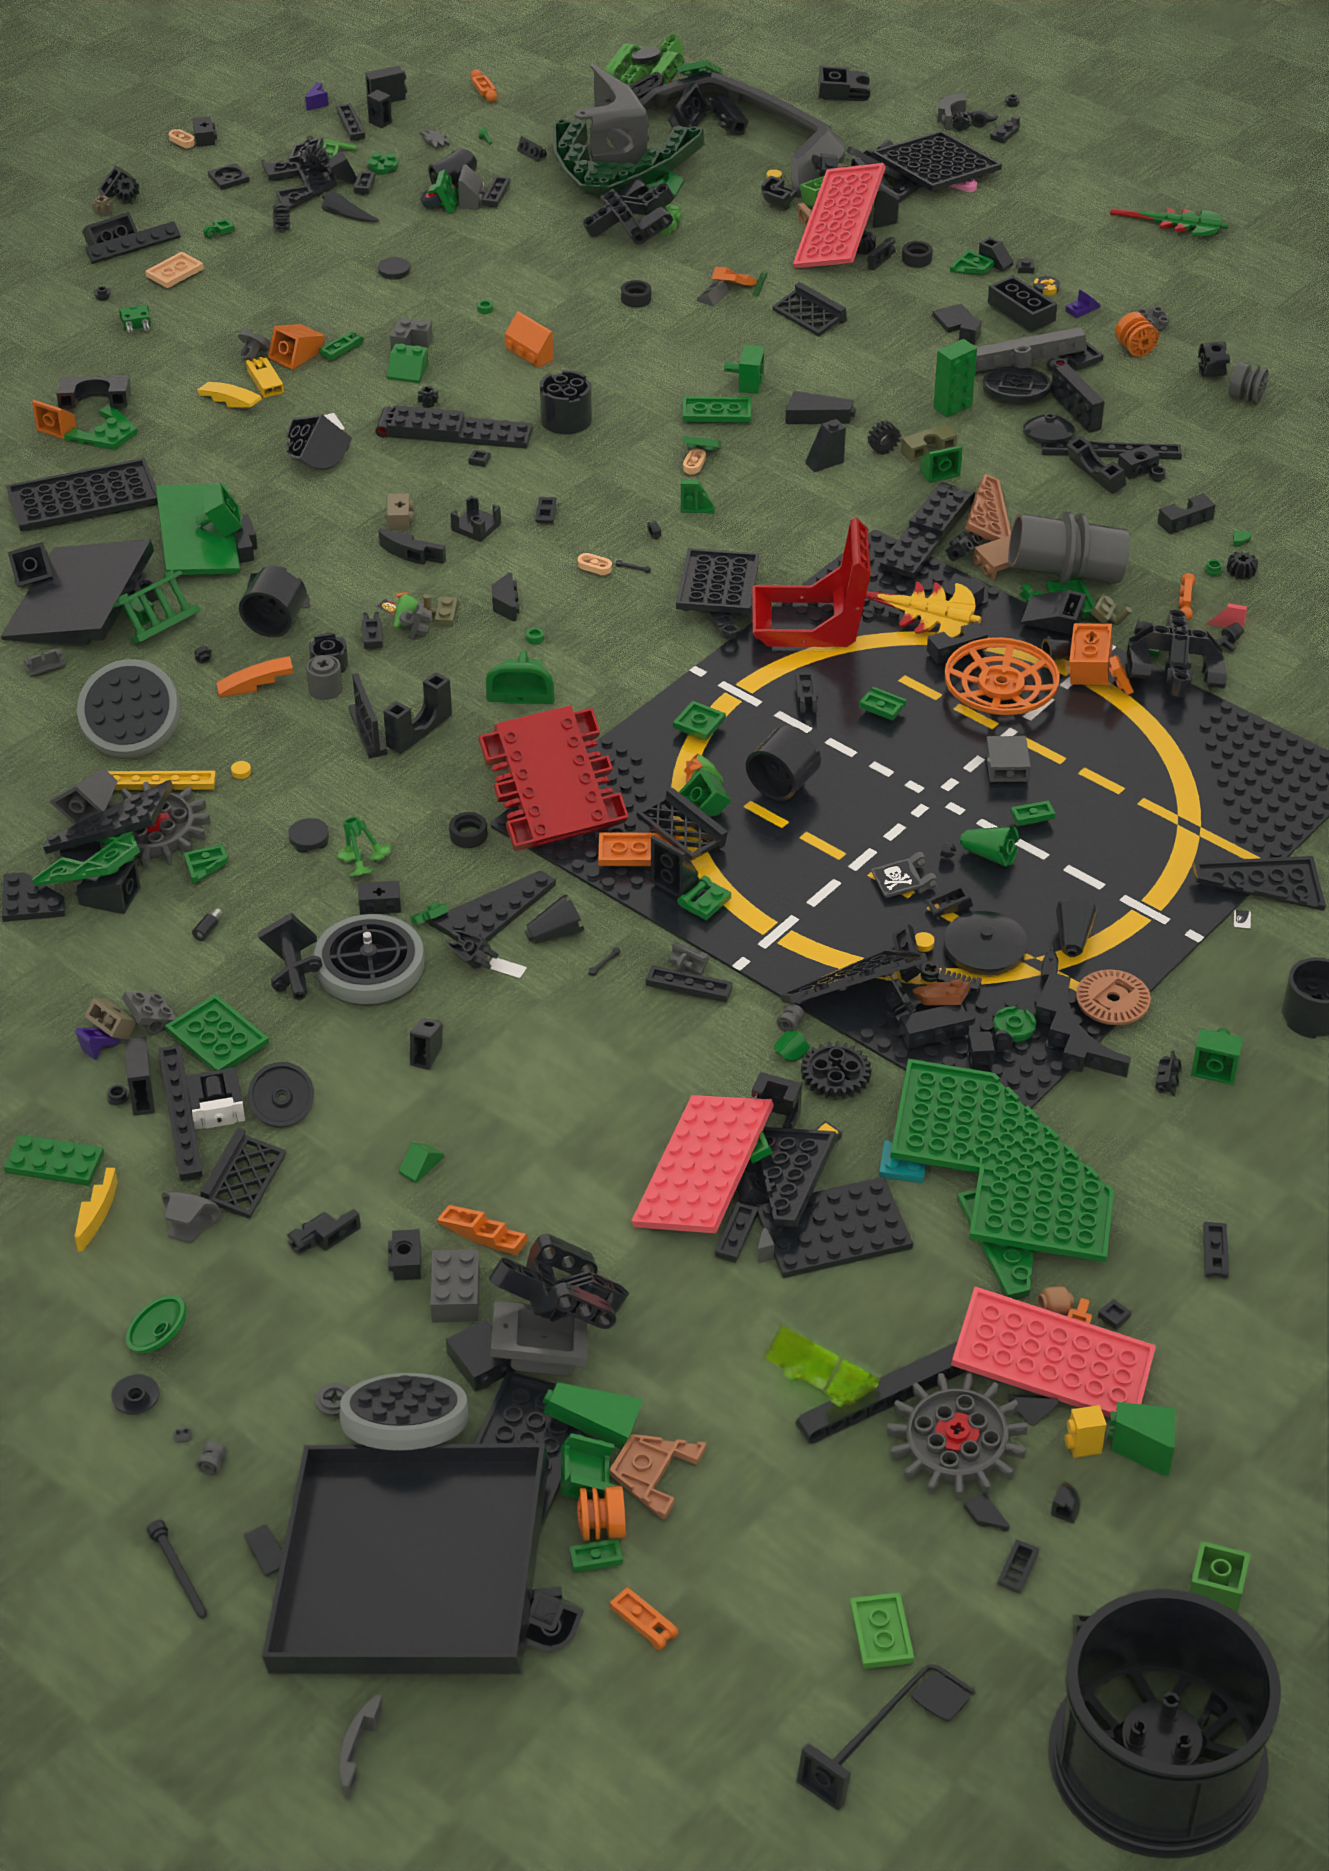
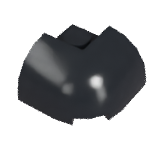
(776, 193)
(552, 1622)

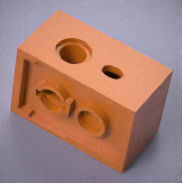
(1091, 654)

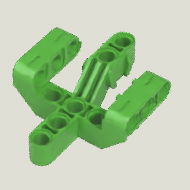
(629, 72)

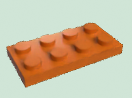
(626, 848)

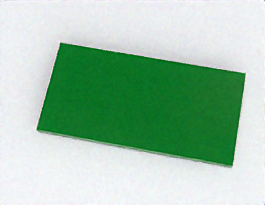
(187, 545)

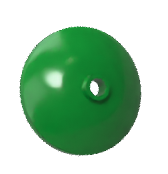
(156, 1324)

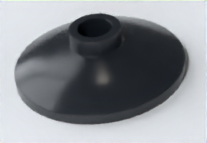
(133, 1387)

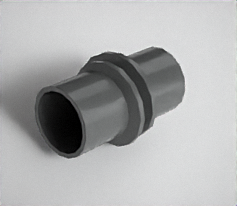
(1069, 547)

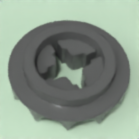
(325, 1396)

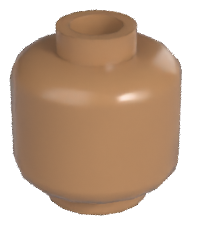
(1056, 1299)

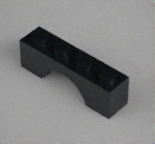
(1084, 456)

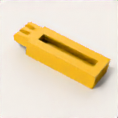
(264, 377)

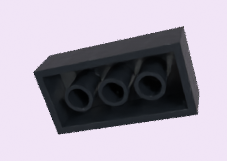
(1022, 303)

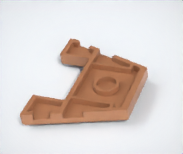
(644, 1463)

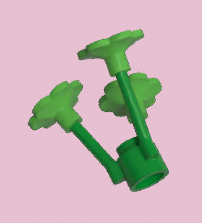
(351, 852)

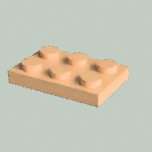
(174, 269)

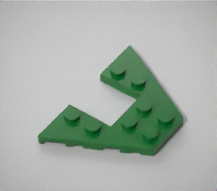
(107, 861)

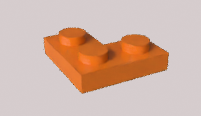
(1118, 670)

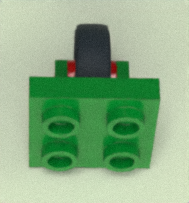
(441, 193)

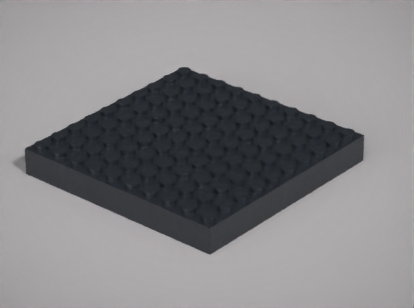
(409, 1560)

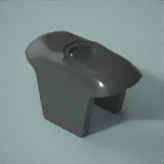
(188, 1215)

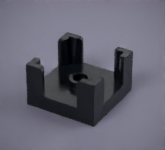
(474, 522)
(784, 1094)

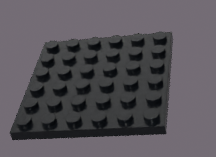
(936, 160)

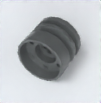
(1252, 383)

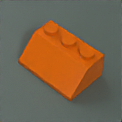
(529, 340)

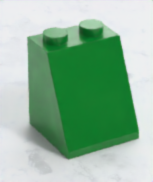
(1144, 1435)

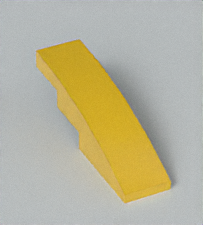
(231, 394)
(94, 1212)

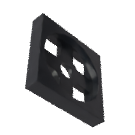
(224, 182)

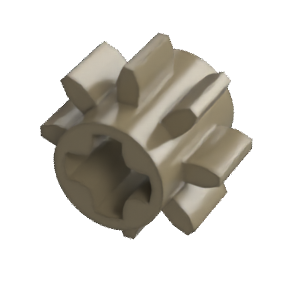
(102, 205)

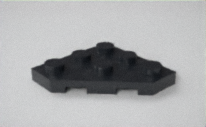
(26, 902)

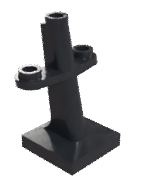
(287, 939)

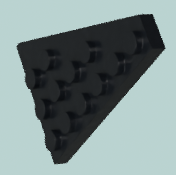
(794, 1169)

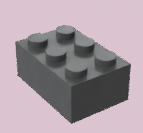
(455, 1285)

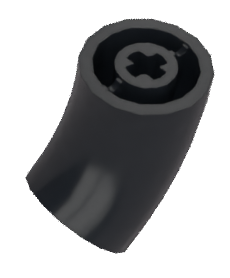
(452, 165)

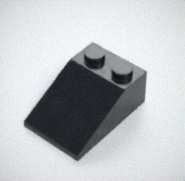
(671, 868)

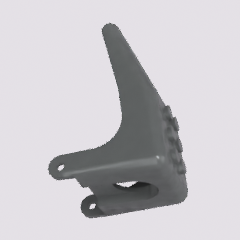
(616, 116)

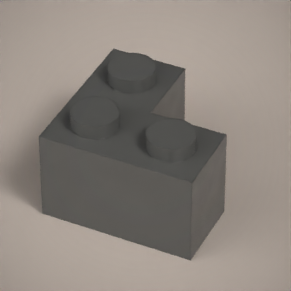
(412, 333)

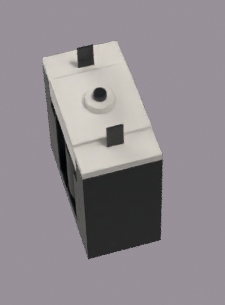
(215, 1098)

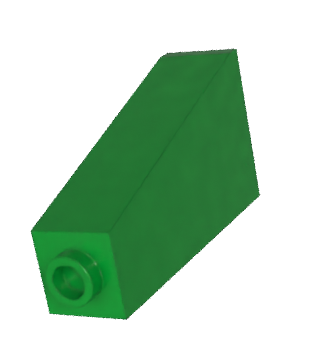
(594, 1411)

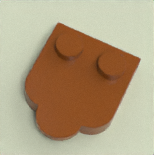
(942, 993)

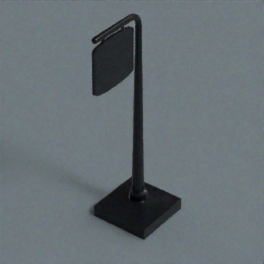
(830, 1780)

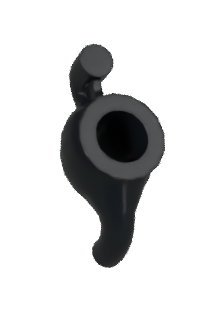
(981, 117)

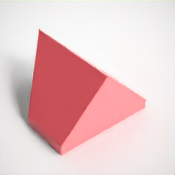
(1229, 615)

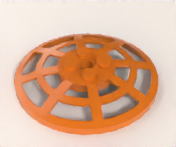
(991, 676)

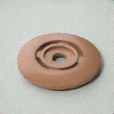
(1095, 988)

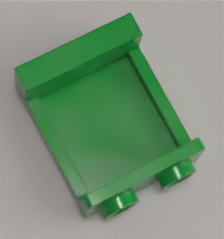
(585, 1466)

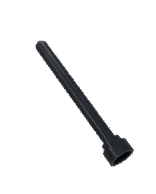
(158, 1532)

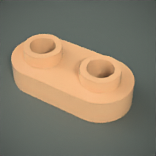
(182, 138)
(694, 461)
(594, 564)

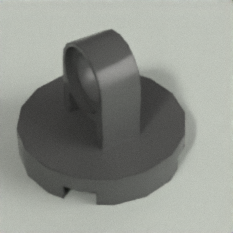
(252, 344)

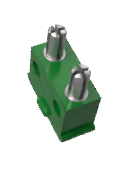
(135, 317)

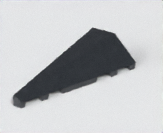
(753, 1185)

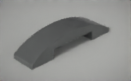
(366, 1719)

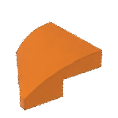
(728, 275)

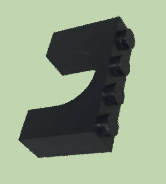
(74, 389)
(402, 731)

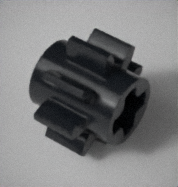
(961, 121)
(428, 396)

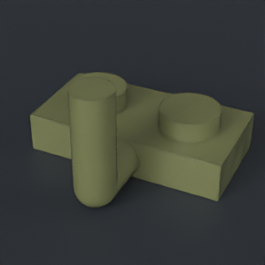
(1104, 609)
(445, 610)

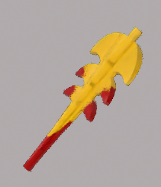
(933, 610)

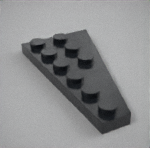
(495, 910)

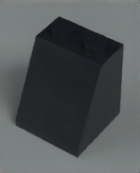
(111, 891)

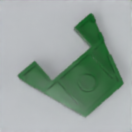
(108, 435)

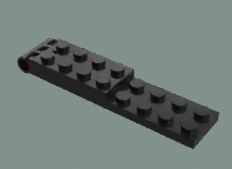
(451, 427)
(927, 529)

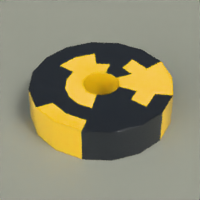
(1047, 285)

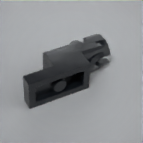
(324, 1231)

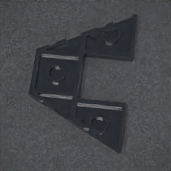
(314, 181)

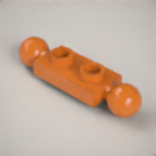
(483, 85)
(1187, 581)

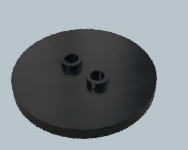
(868, 159)
(1016, 384)

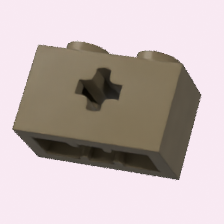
(399, 511)
(110, 1018)

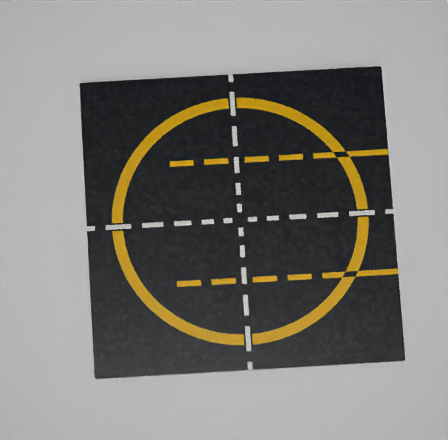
(1132, 780)

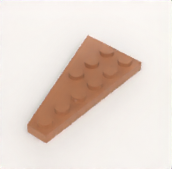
(988, 512)

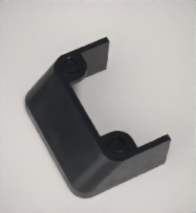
(885, 202)

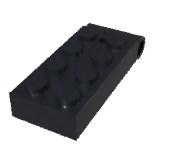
(1077, 396)

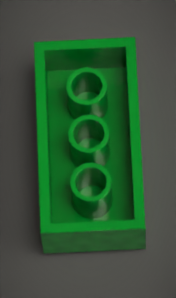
(955, 378)

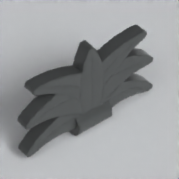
(434, 138)

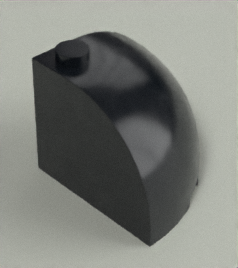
(316, 441)

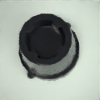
(1056, 648)

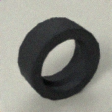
(917, 253)
(636, 300)
(468, 840)

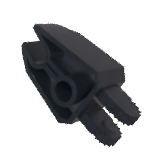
(472, 949)

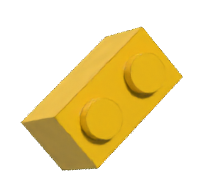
(1085, 1431)

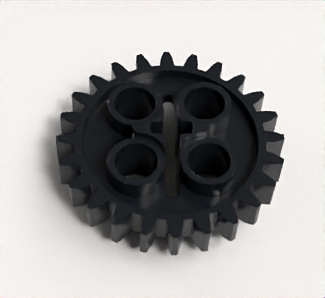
(836, 1070)

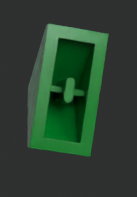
(419, 1161)

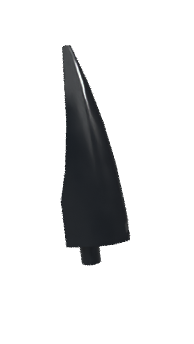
(341, 206)

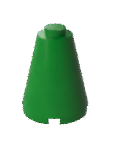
(992, 843)

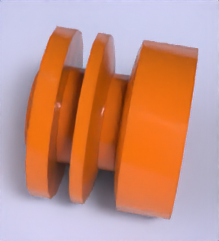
(1136, 334)
(602, 1513)

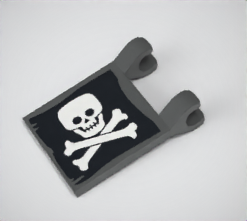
(902, 877)

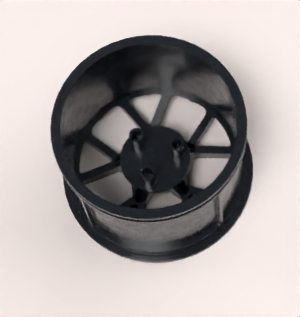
(1139, 1776)

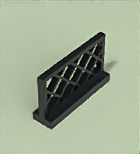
(817, 303)
(366, 721)
(691, 817)
(228, 1162)

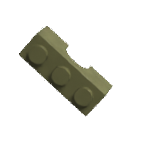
(938, 438)

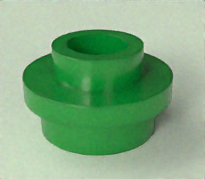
(1213, 567)

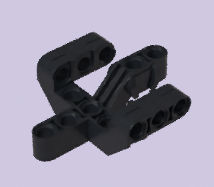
(630, 200)
(1179, 642)
(562, 1297)

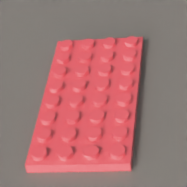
(839, 216)
(702, 1164)
(1051, 1353)

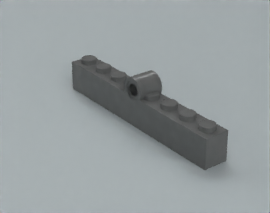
(1025, 350)

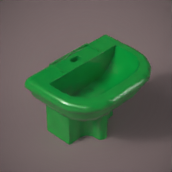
(520, 682)

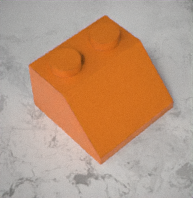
(53, 419)

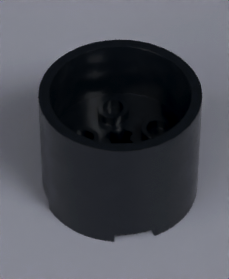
(565, 402)
(272, 601)
(783, 763)
(1308, 998)

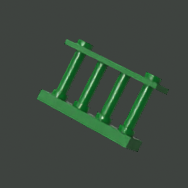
(171, 617)

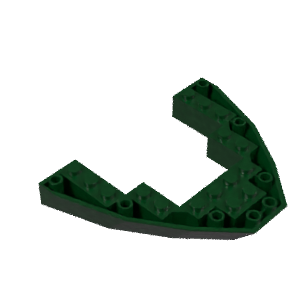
(600, 176)

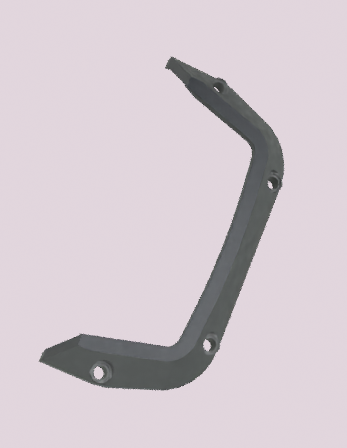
(804, 161)

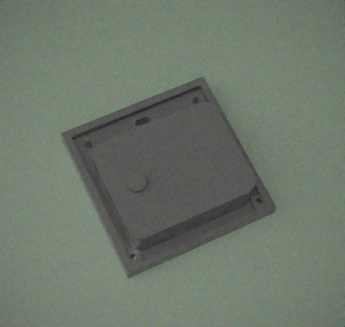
(536, 1342)

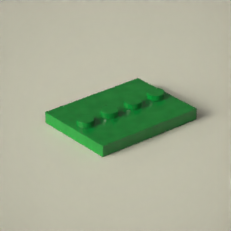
(217, 1034)

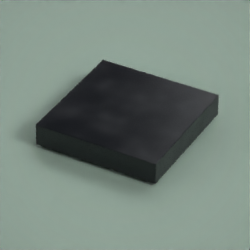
(952, 317)

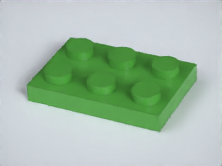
(881, 1630)

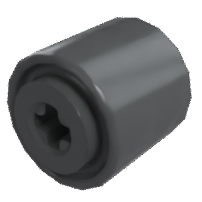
(324, 677)

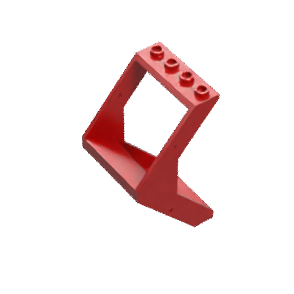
(843, 587)

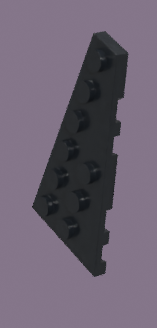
(1279, 878)

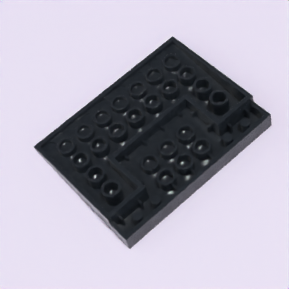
(81, 594)

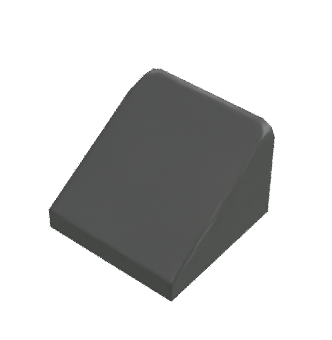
(765, 1247)

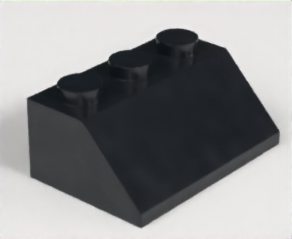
(109, 229)

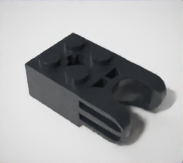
(843, 84)

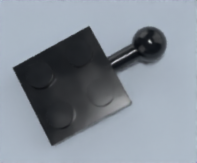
(1079, 359)

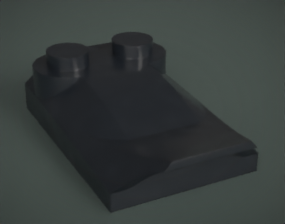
(689, 108)

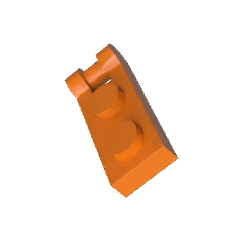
(643, 1618)

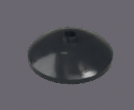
(1049, 429)
(278, 1080)

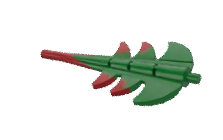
(1205, 224)

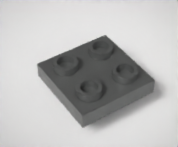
(149, 1010)

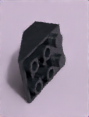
(1055, 611)

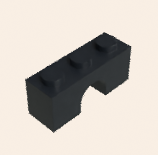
(1175, 519)
(942, 646)

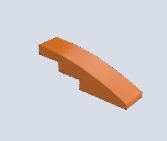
(247, 679)
(481, 1230)

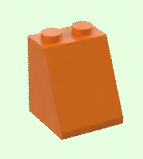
(294, 345)

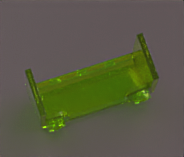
(819, 1367)

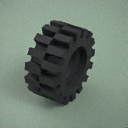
(885, 428)

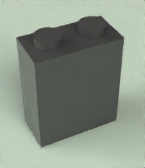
(1008, 759)

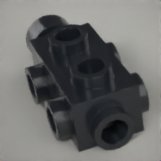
(962, 545)

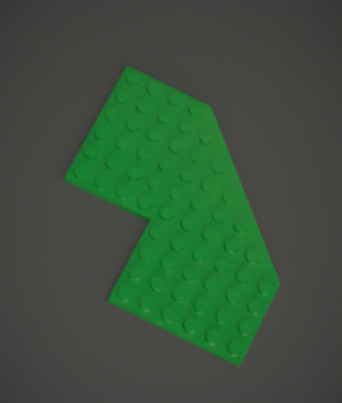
(1028, 1183)

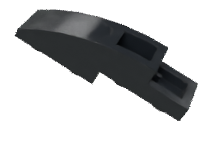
(412, 550)

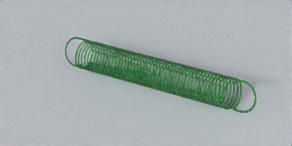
(761, 279)

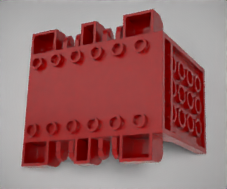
(552, 776)

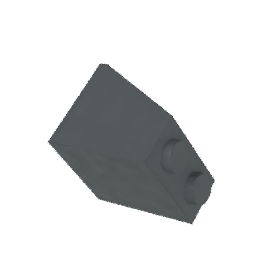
(86, 797)

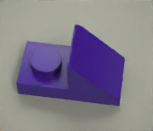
(316, 97)
(1082, 306)
(93, 1040)

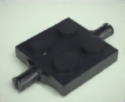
(298, 150)

